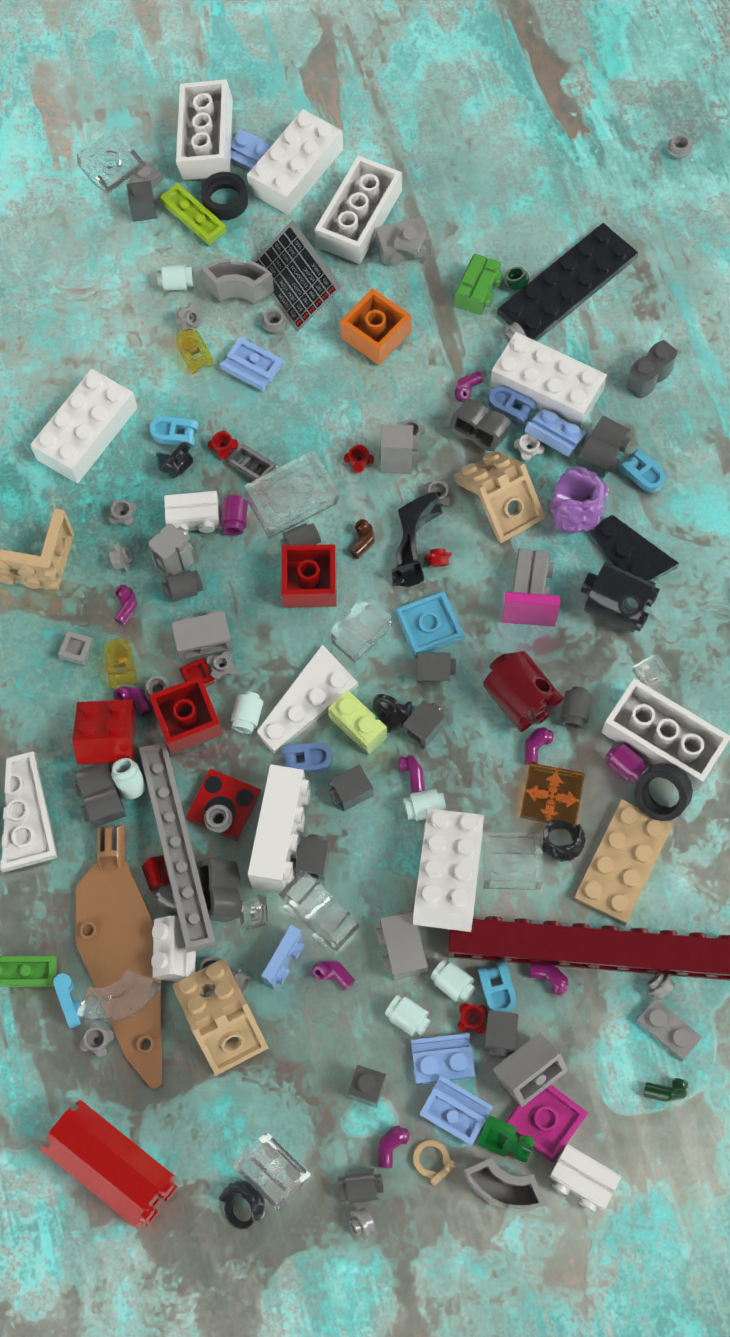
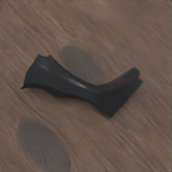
(412, 518)

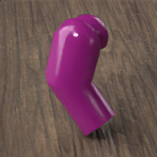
(465, 385)
(128, 604)
(139, 699)
(534, 742)
(415, 770)
(333, 971)
(552, 974)
(388, 1142)

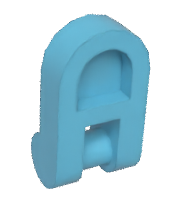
(164, 430)
(649, 478)
(64, 988)
(501, 996)

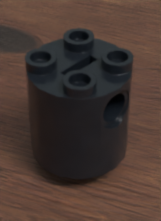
(609, 596)

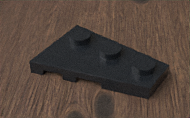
(631, 550)

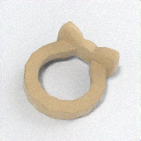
(448, 1165)

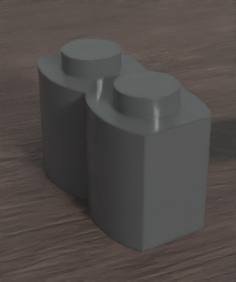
(651, 369)
(480, 425)
(604, 446)
(99, 795)
(220, 888)

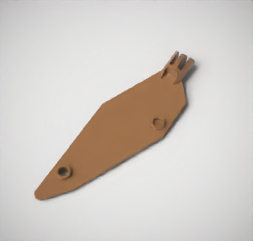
(115, 937)

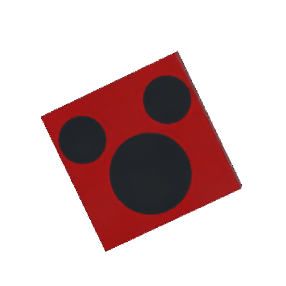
(225, 791)

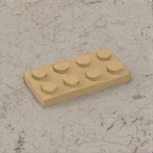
(622, 862)

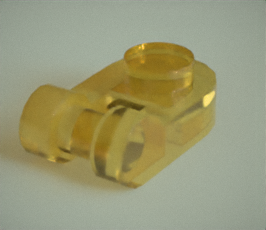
(190, 343)
(120, 654)

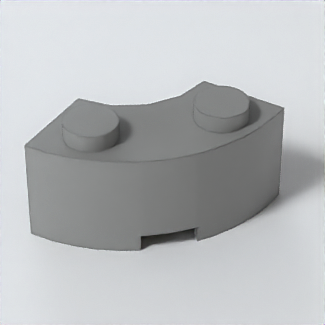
(238, 279)
(503, 1189)

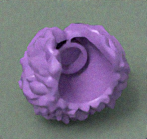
(578, 501)

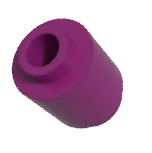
(234, 515)
(626, 762)

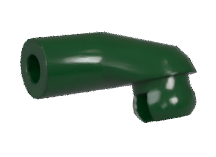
(664, 1093)

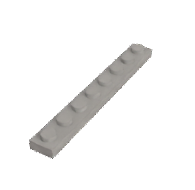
(176, 848)

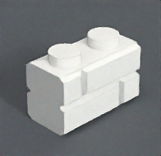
(193, 511)
(169, 953)
(584, 1178)

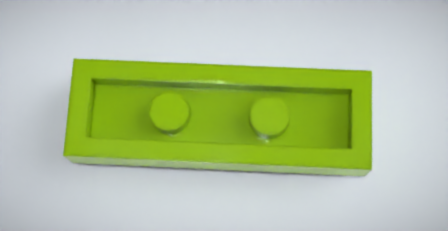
(193, 214)

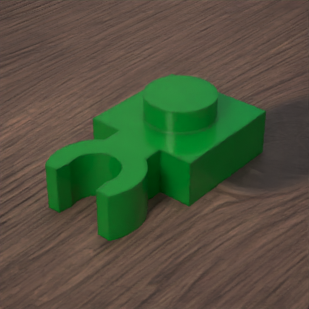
(501, 1137)

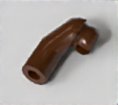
(365, 538)

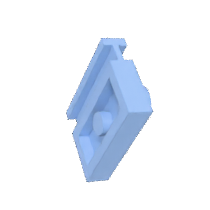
(247, 150)
(252, 364)
(556, 432)
(289, 948)
(442, 1056)
(456, 1110)

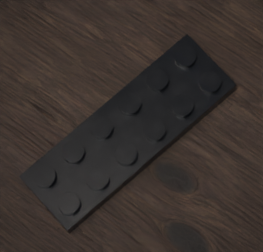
(568, 282)

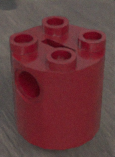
(521, 689)

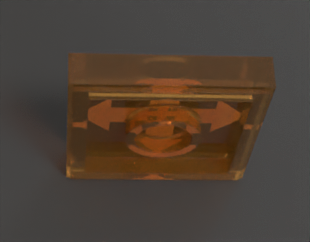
(552, 794)

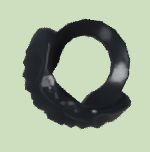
(175, 465)
(391, 711)
(564, 852)
(251, 1195)

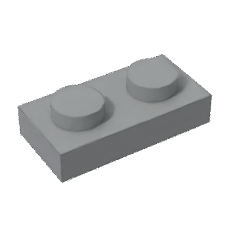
(668, 1029)

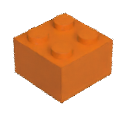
(375, 326)

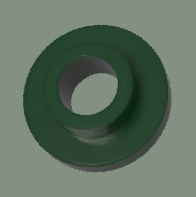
(516, 278)

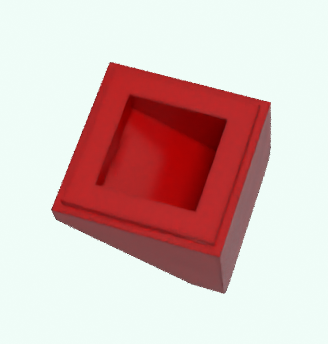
(155, 872)

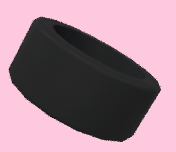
(225, 180)
(650, 806)

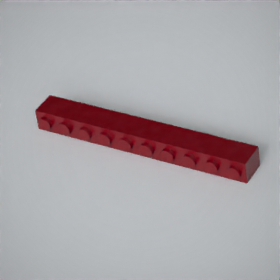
(593, 948)

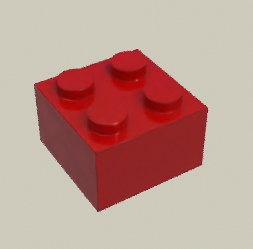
(309, 576)
(186, 715)
(104, 731)

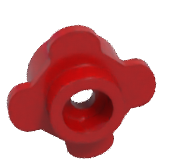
(219, 438)
(354, 453)
(438, 558)
(472, 1010)

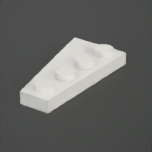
(306, 700)
(27, 823)

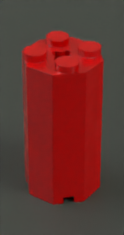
(110, 1165)

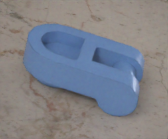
(503, 399)
(317, 757)

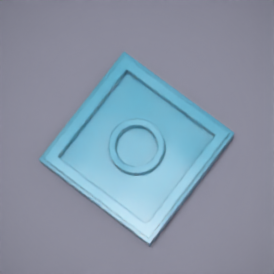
(429, 623)

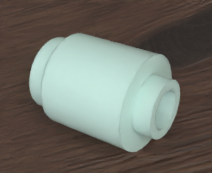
(175, 277)
(246, 712)
(128, 778)
(418, 802)
(453, 981)
(408, 1016)

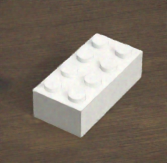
(204, 129)
(295, 161)
(358, 209)
(549, 379)
(84, 426)
(665, 732)
(278, 829)
(448, 870)

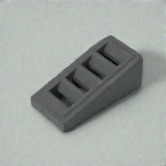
(249, 473)

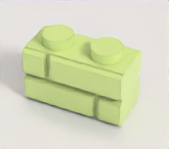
(357, 722)

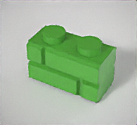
(477, 284)

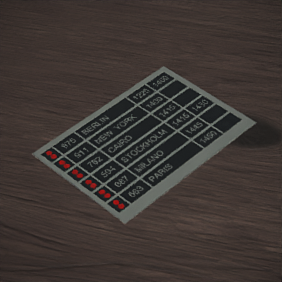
(298, 274)

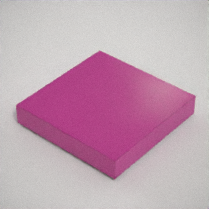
(530, 609)
(549, 1120)

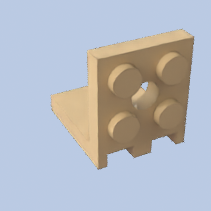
(498, 482)
(45, 569)
(219, 1017)

